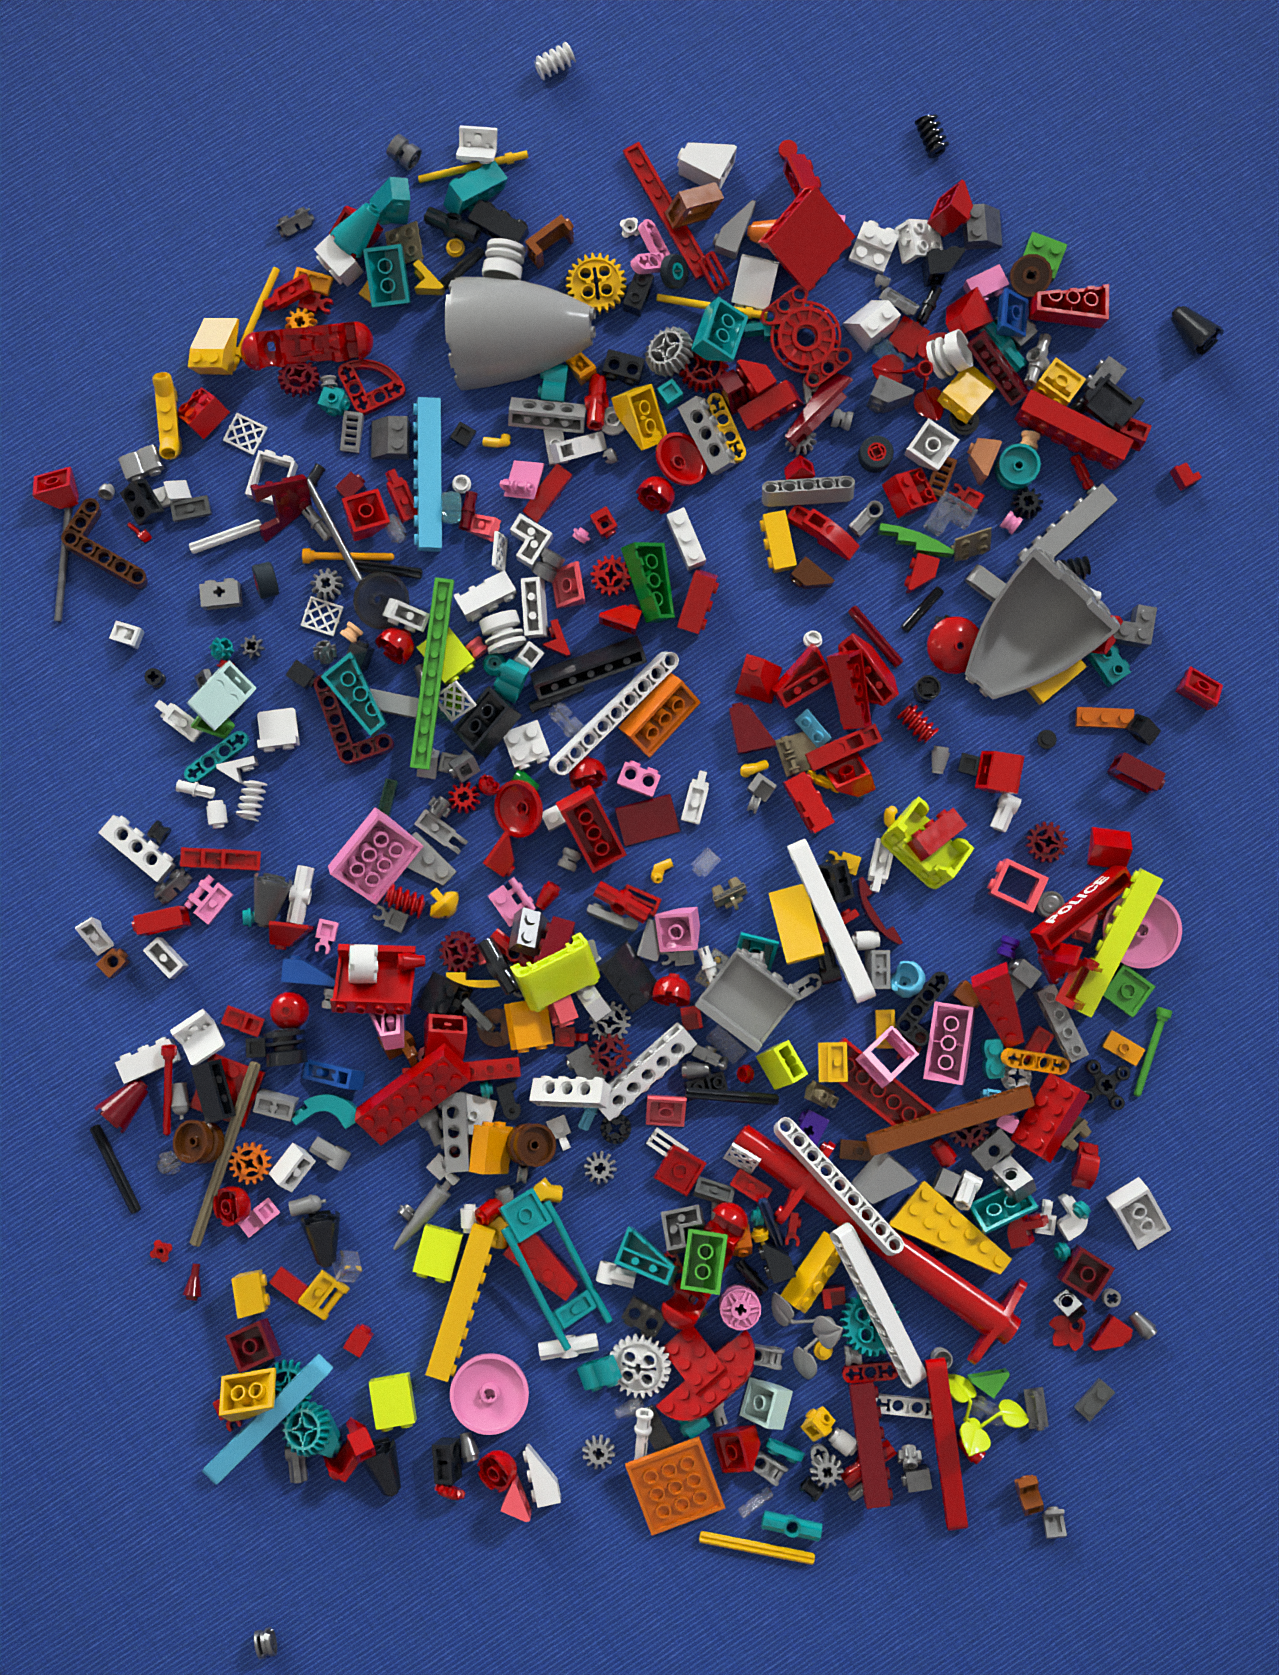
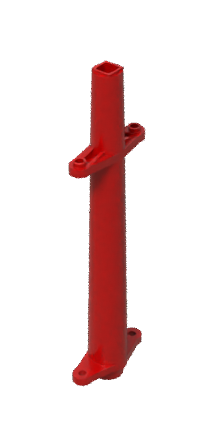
(928, 1273)

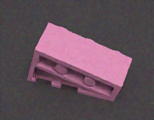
(389, 1029)

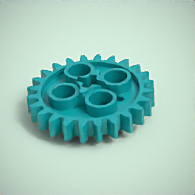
(855, 1326)

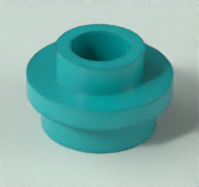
(248, 917)
(486, 1089)
(1081, 1210)
(756, 1217)
(1061, 1251)

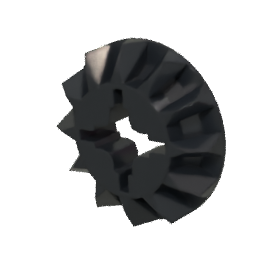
(966, 428)
(616, 1138)

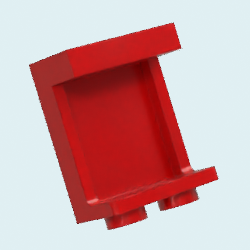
(1074, 981)
(344, 1462)

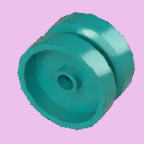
(1028, 467)

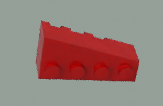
(1073, 307)
(850, 688)
(999, 1002)
(545, 1265)

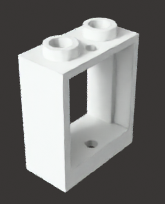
(271, 457)

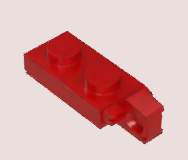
(289, 293)
(401, 496)

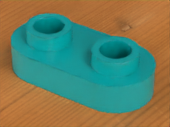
(777, 1447)

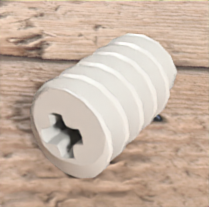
(554, 60)
(251, 800)

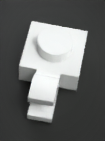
(560, 1129)
(436, 1169)
(1049, 1229)

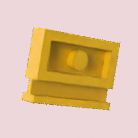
(832, 1062)

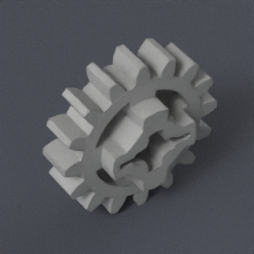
(622, 1024)

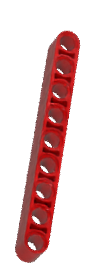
(946, 1444)

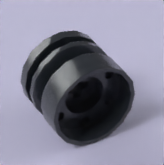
(285, 1047)

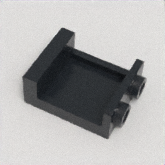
(1111, 404)

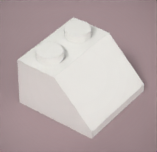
(931, 446)

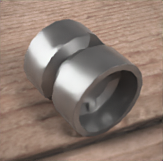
(406, 153)
(548, 565)

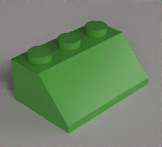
(704, 1261)

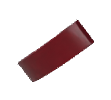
(864, 891)

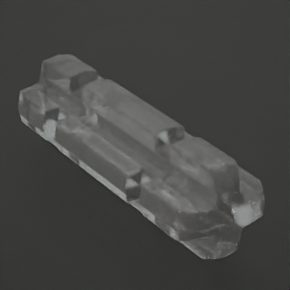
(755, 1502)

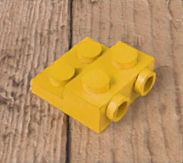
(1059, 382)

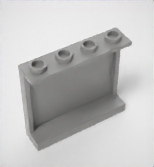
(747, 999)

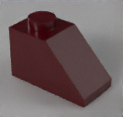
(732, 390)

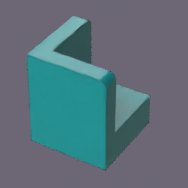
(670, 394)

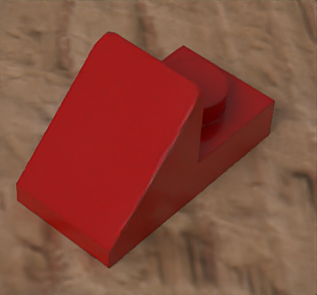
(558, 645)

